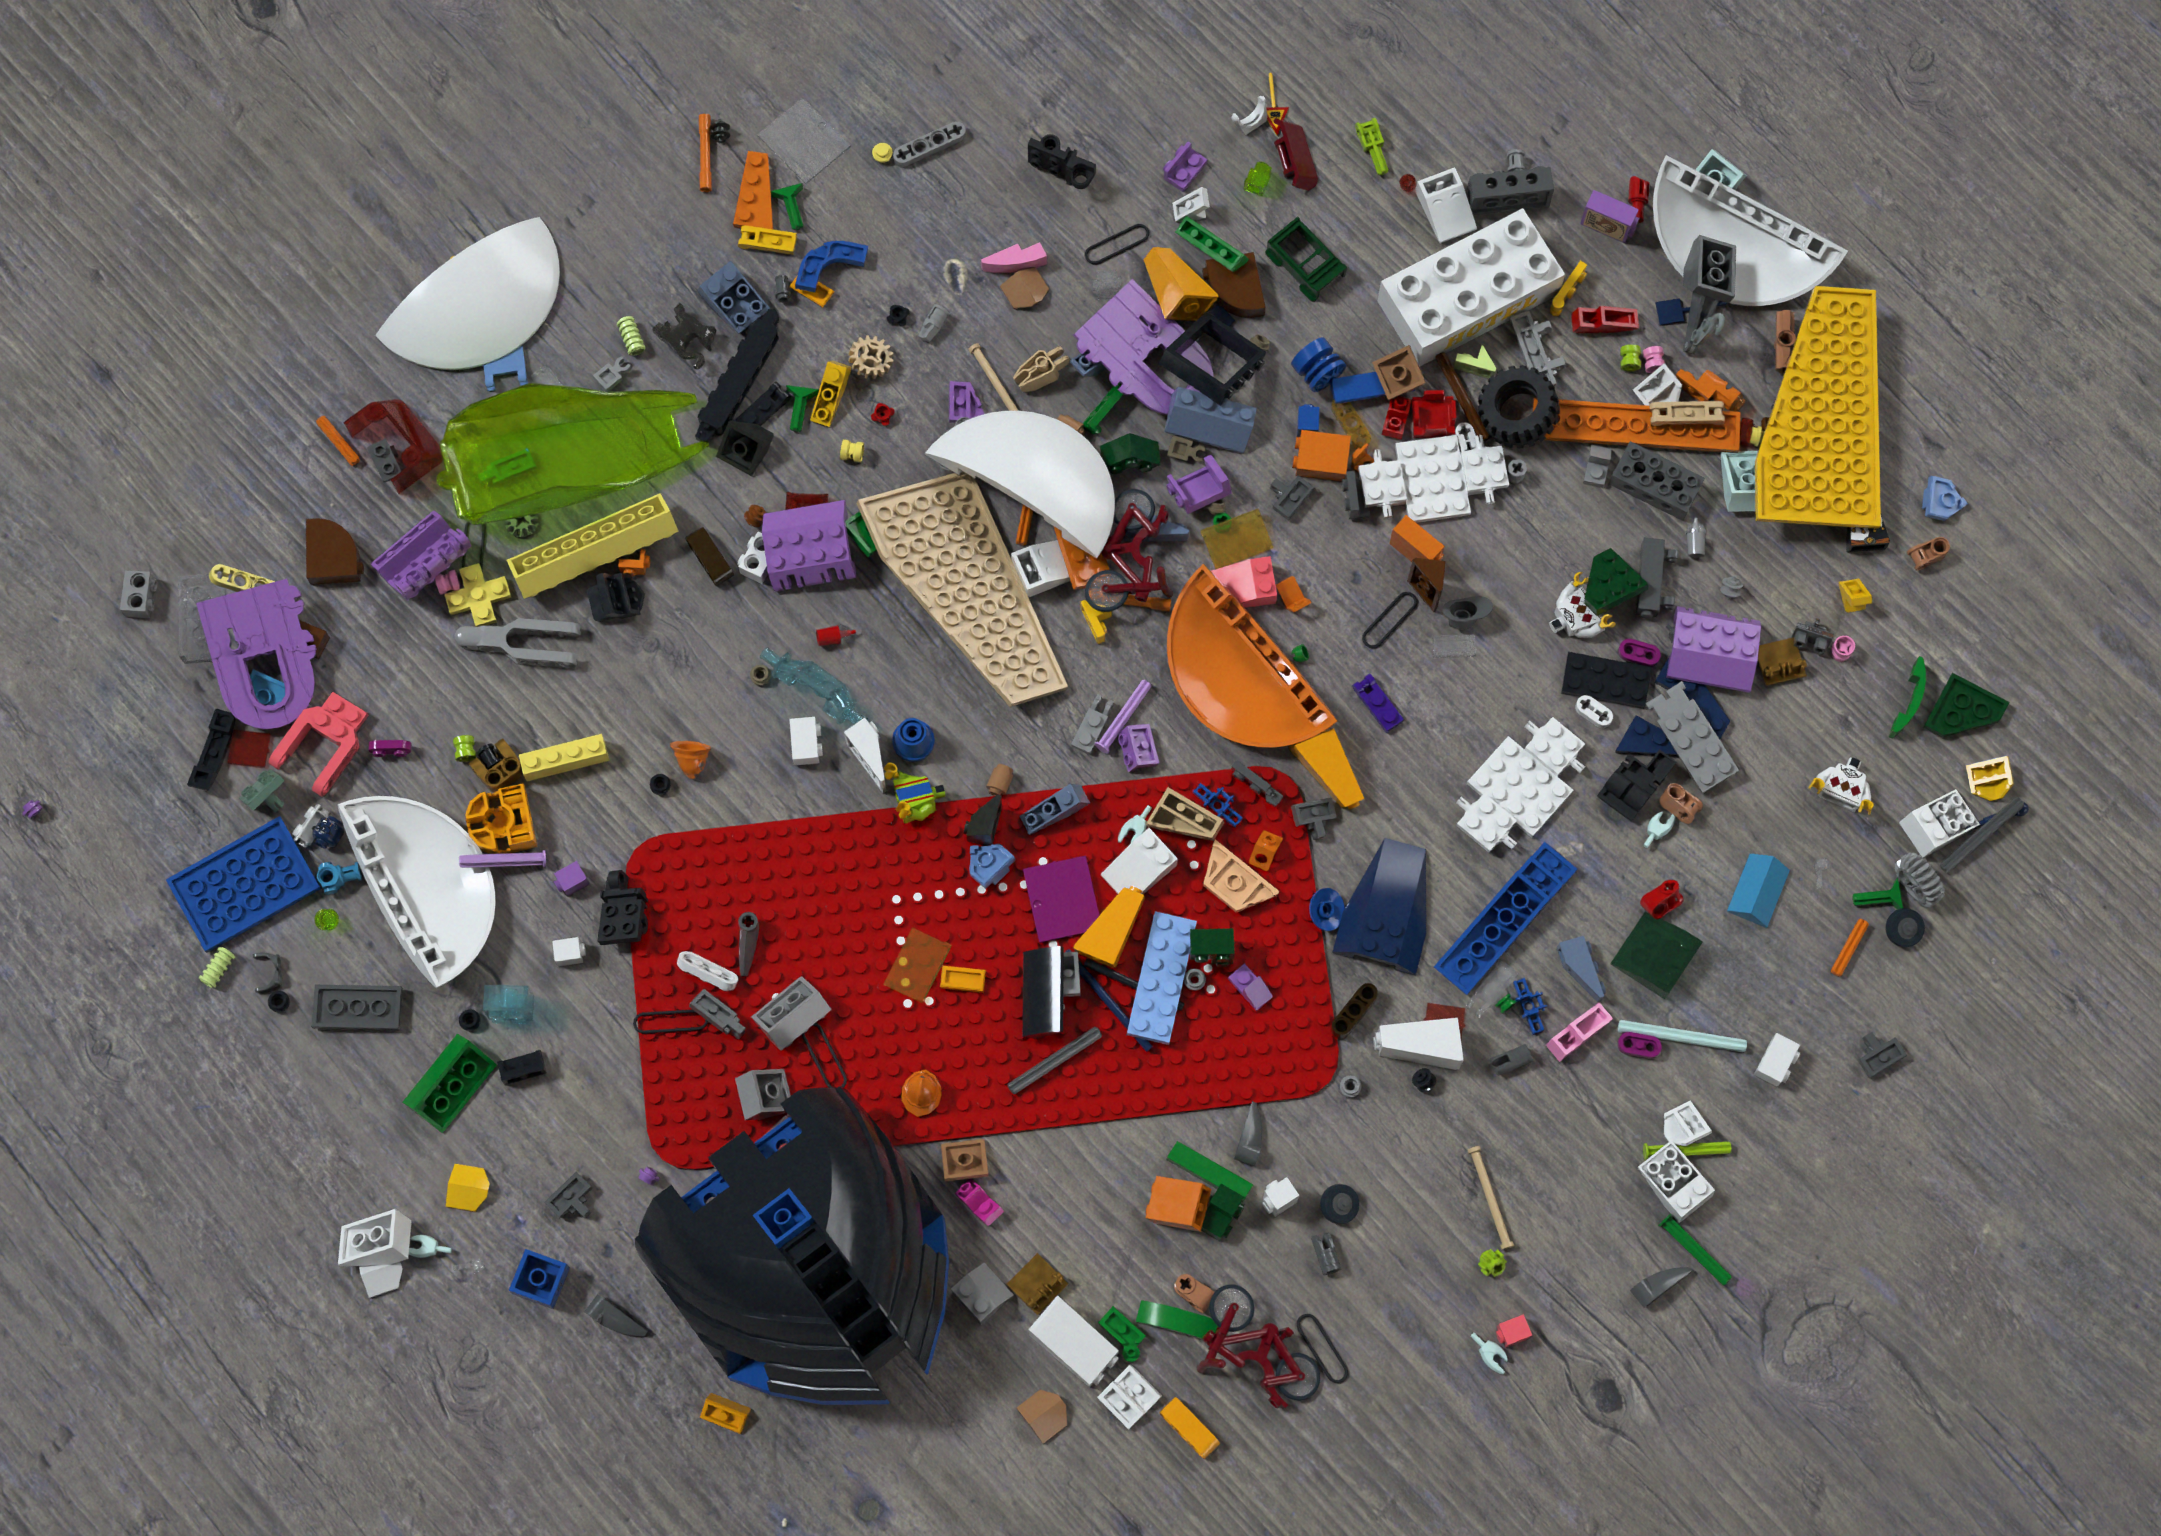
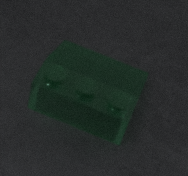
(1656, 954)

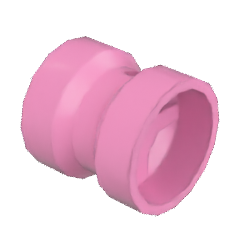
(1653, 357)
(447, 582)
(1843, 644)

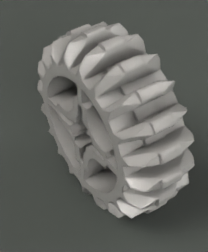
(1919, 879)

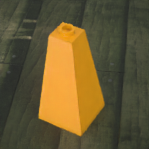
(1177, 287)
(1330, 767)
(1110, 931)

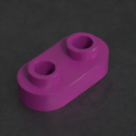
(1639, 650)
(399, 748)
(1639, 1044)

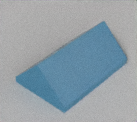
(1758, 889)

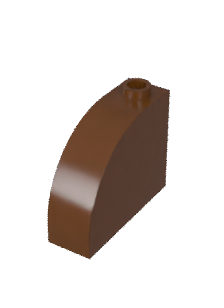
(1237, 290)
(331, 554)

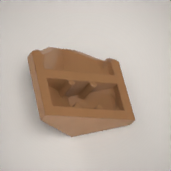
(1025, 288)
(1044, 1414)

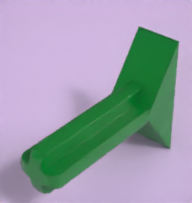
(788, 195)
(801, 396)
(1878, 897)

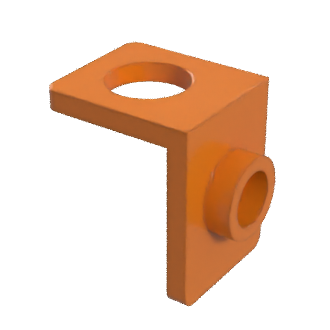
(1360, 457)
(1292, 594)
(1266, 845)

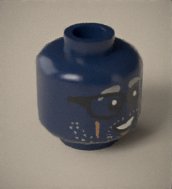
(328, 832)

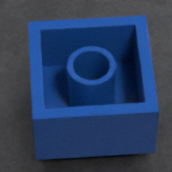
(539, 1278)

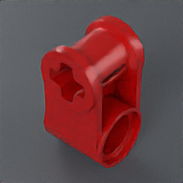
(1662, 901)

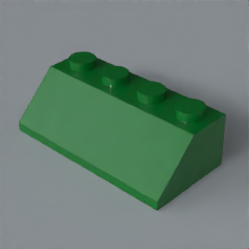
(449, 1083)

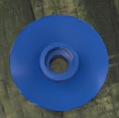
(1326, 909)

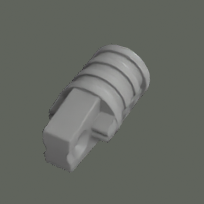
(933, 322)

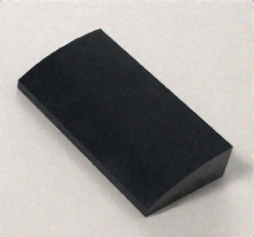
(1043, 992)

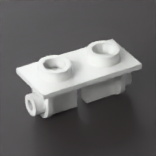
(304, 831)

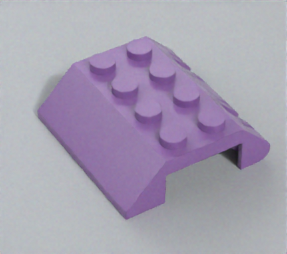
(807, 545)
(421, 555)
(1714, 649)

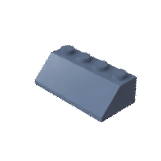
(1205, 421)

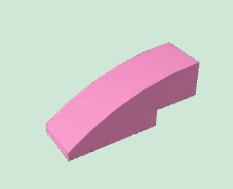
(1014, 259)
(1579, 1032)

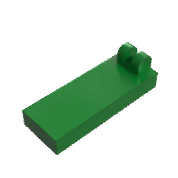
(1092, 421)

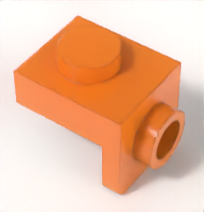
(635, 567)

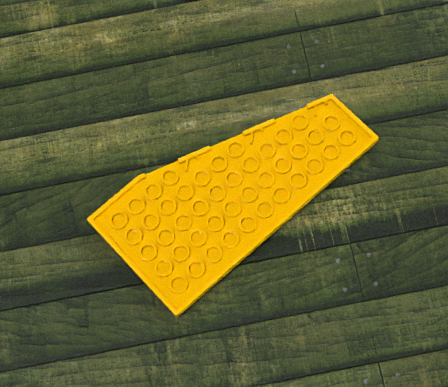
(1824, 427)

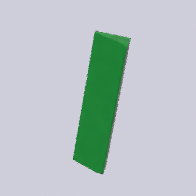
(1211, 244)
(1207, 1170)

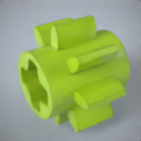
(1492, 1262)

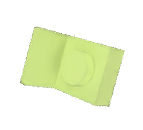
(1482, 366)

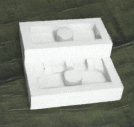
(1129, 1396)

